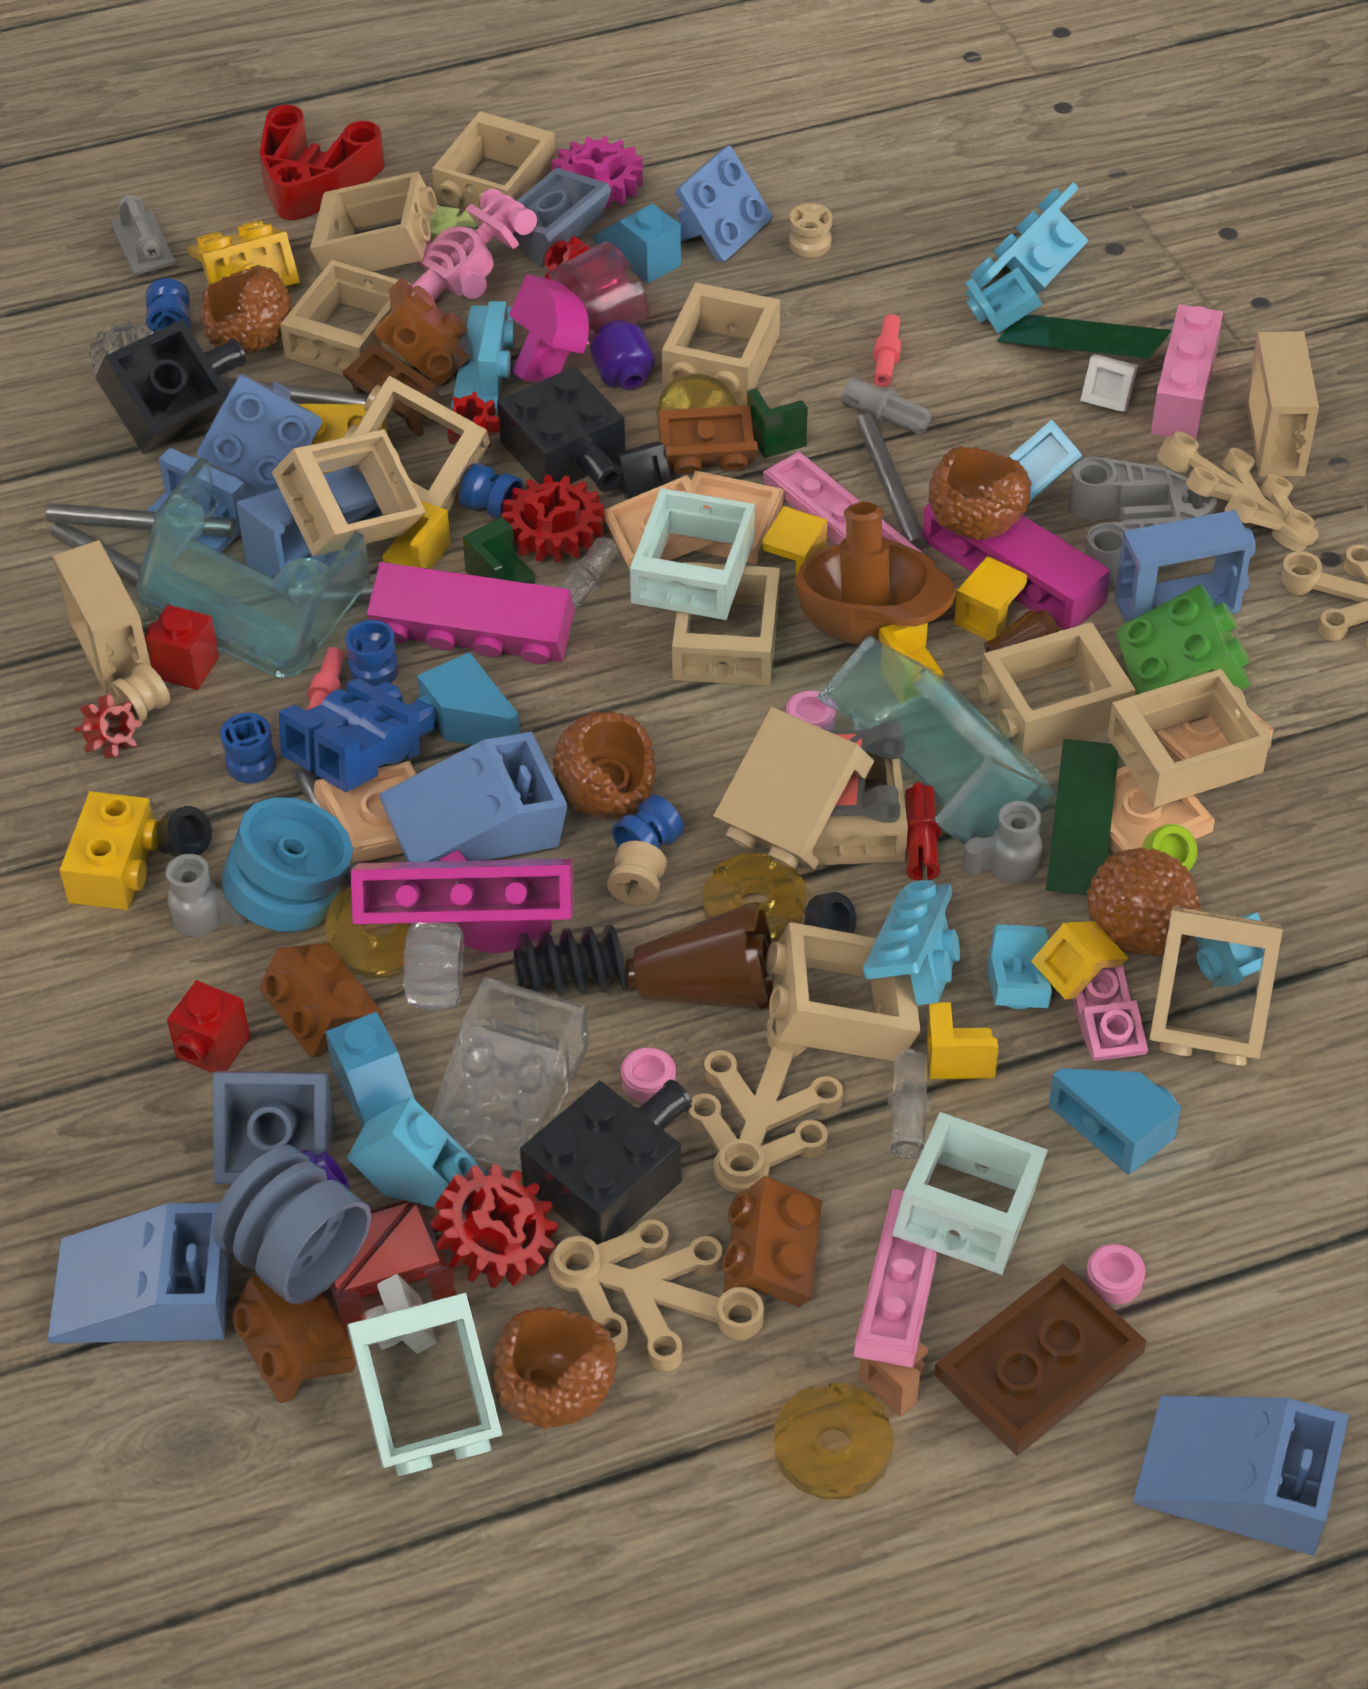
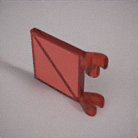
(399, 1244)

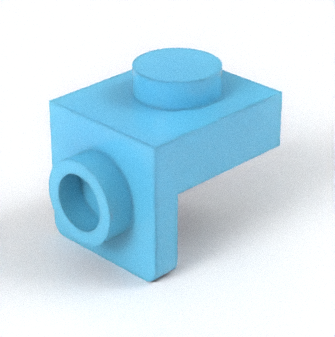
(1003, 301)
(1228, 962)
(1009, 967)

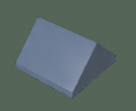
(564, 208)
(265, 1112)

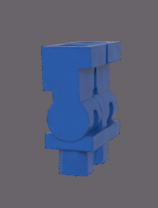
(354, 733)

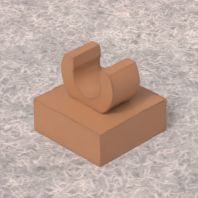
(894, 1383)

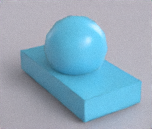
(1046, 457)

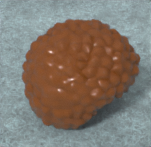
(246, 308)
(978, 492)
(605, 764)
(1135, 898)
(552, 1366)

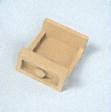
(789, 788)

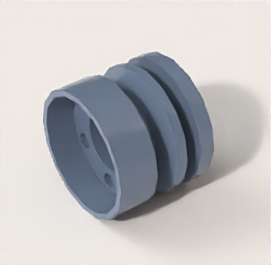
(291, 1224)

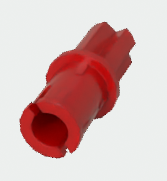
(922, 831)

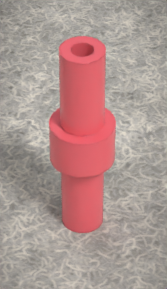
(887, 350)
(327, 679)

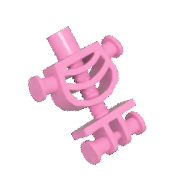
(459, 254)

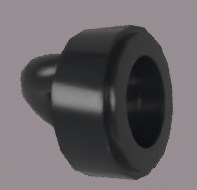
(184, 831)
(831, 912)

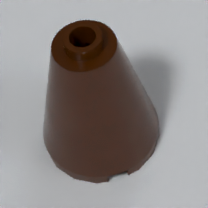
(708, 962)

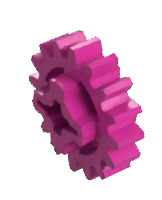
(604, 163)

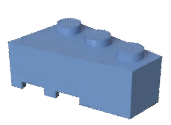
(271, 531)

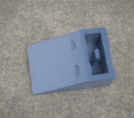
(481, 801)
(143, 1279)
(1244, 1466)

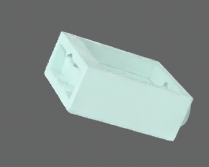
(684, 585)
(984, 1232)
(385, 1327)

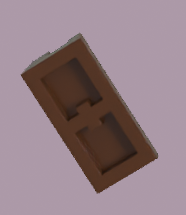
(374, 368)

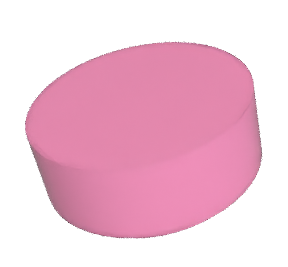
(810, 709)
(646, 1072)
(1115, 1273)

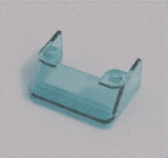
(254, 616)
(943, 737)

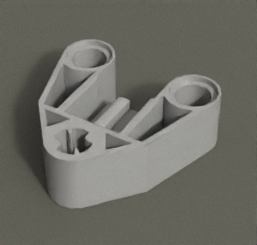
(1135, 495)

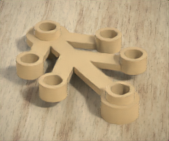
(1290, 526)
(1303, 573)
(761, 1114)
(651, 1286)

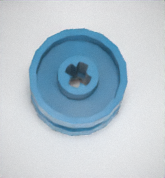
(286, 864)

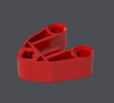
(300, 175)

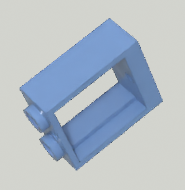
(1183, 541)

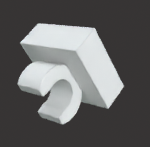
(1109, 383)
(398, 1296)

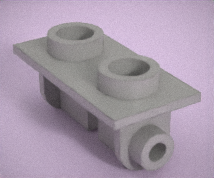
(141, 237)

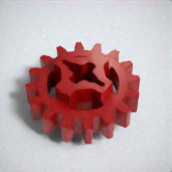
(554, 518)
(494, 1225)

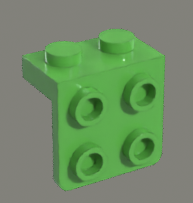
(1182, 642)

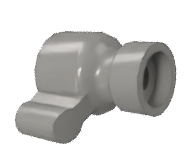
(1014, 848)
(194, 899)

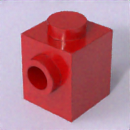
(182, 646)
(208, 1027)

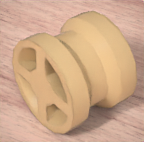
(810, 230)
(143, 689)
(637, 873)

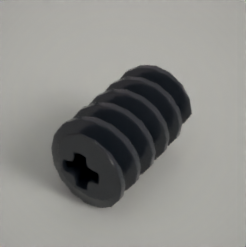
(569, 961)

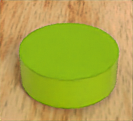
(1174, 841)

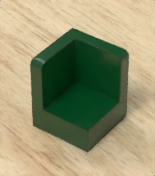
(777, 428)
(492, 555)

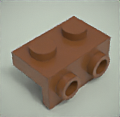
(424, 333)
(707, 438)
(314, 993)
(773, 1241)
(290, 1339)

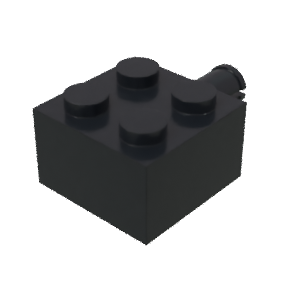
(167, 383)
(564, 430)
(607, 1159)

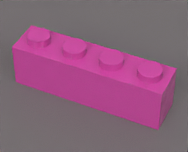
(1057, 574)
(473, 612)
(462, 891)

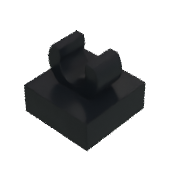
(643, 468)

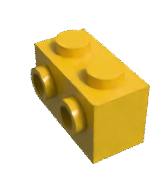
(109, 851)

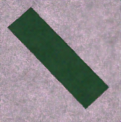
(1085, 336)
(1081, 815)

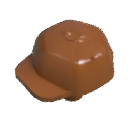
(870, 582)

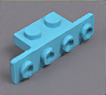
(1041, 249)
(490, 337)
(917, 941)

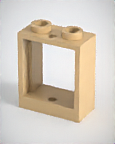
(488, 138)
(372, 204)
(729, 314)
(324, 346)
(1281, 402)
(467, 451)
(315, 507)
(101, 613)
(747, 658)
(1212, 694)
(1068, 719)
(864, 839)
(1226, 929)
(831, 1027)

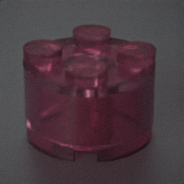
(603, 287)

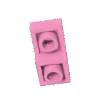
(1109, 1017)

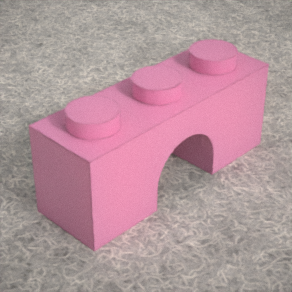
(1186, 371)

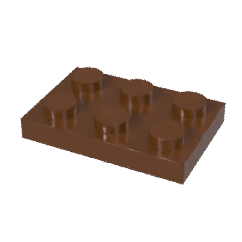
(1039, 1359)

